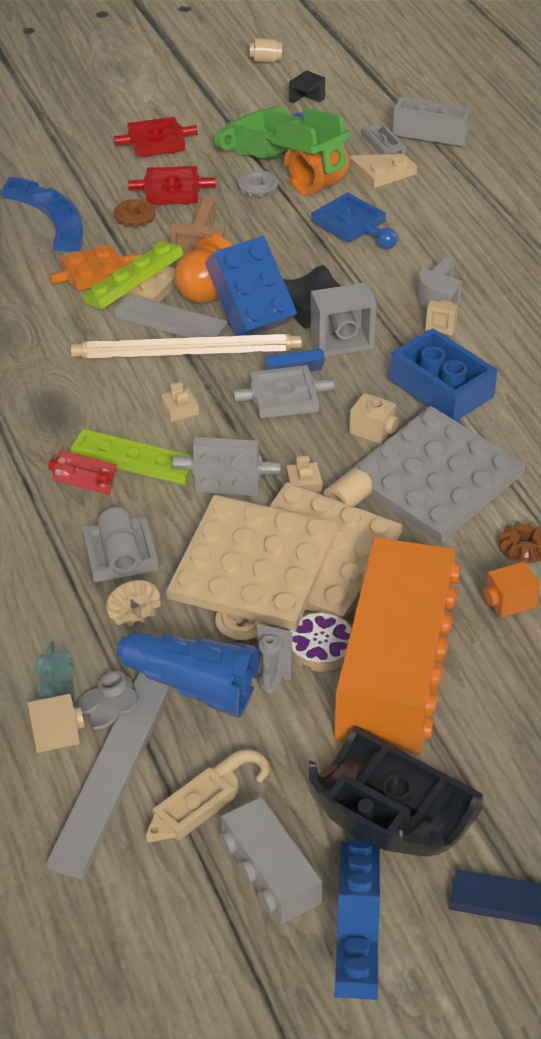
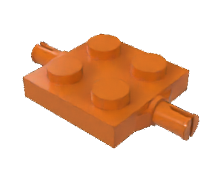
(89, 266)

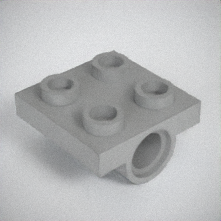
(119, 546)

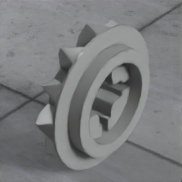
(258, 183)

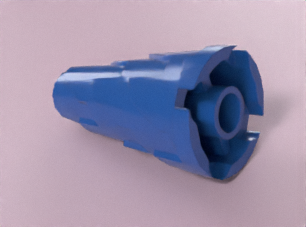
(198, 668)

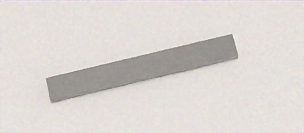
(108, 781)

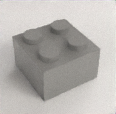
(343, 319)

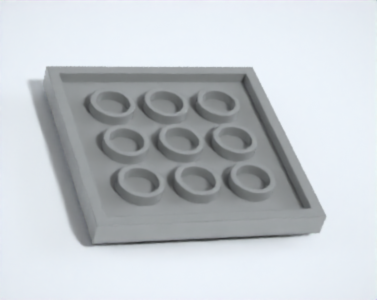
(438, 473)

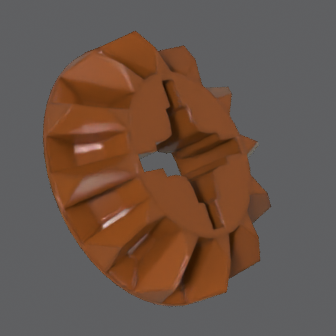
(134, 213)
(521, 551)

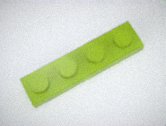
(132, 275)
(131, 455)

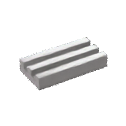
(379, 141)

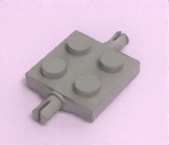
(284, 391)
(226, 466)

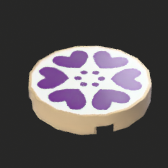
(320, 641)

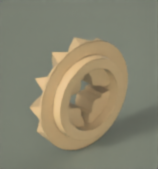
(142, 593)
(228, 627)

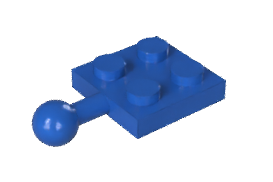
(351, 218)

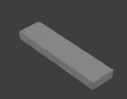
(169, 318)

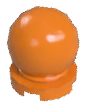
(309, 171)
(192, 274)

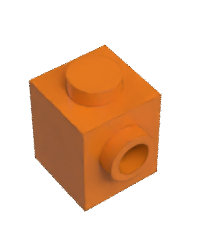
(511, 589)

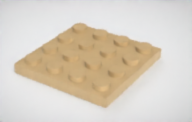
(253, 562)
(346, 564)

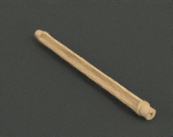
(186, 345)

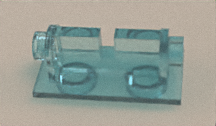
(54, 670)

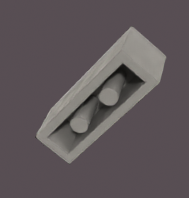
(432, 121)
(270, 861)

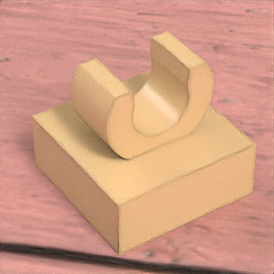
(441, 316)
(179, 403)
(305, 474)

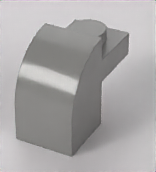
(439, 284)

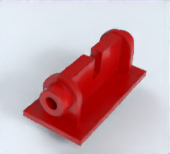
(83, 472)

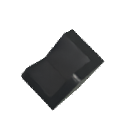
(307, 85)

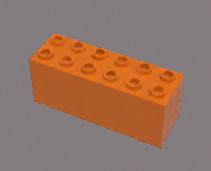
(398, 644)

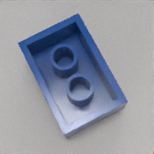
(250, 287)
(443, 374)

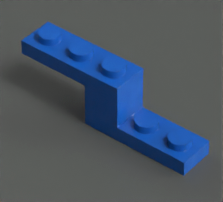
(358, 921)

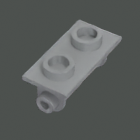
(275, 656)

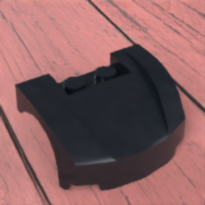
(393, 798)

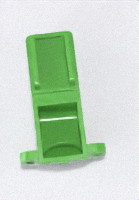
(274, 131)

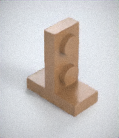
(188, 235)

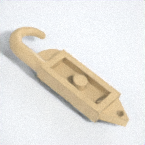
(202, 797)

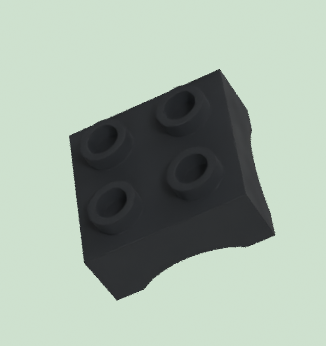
(301, 289)

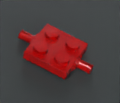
(156, 136)
(172, 185)

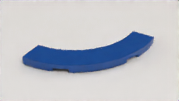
(53, 204)

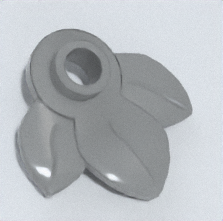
(108, 700)

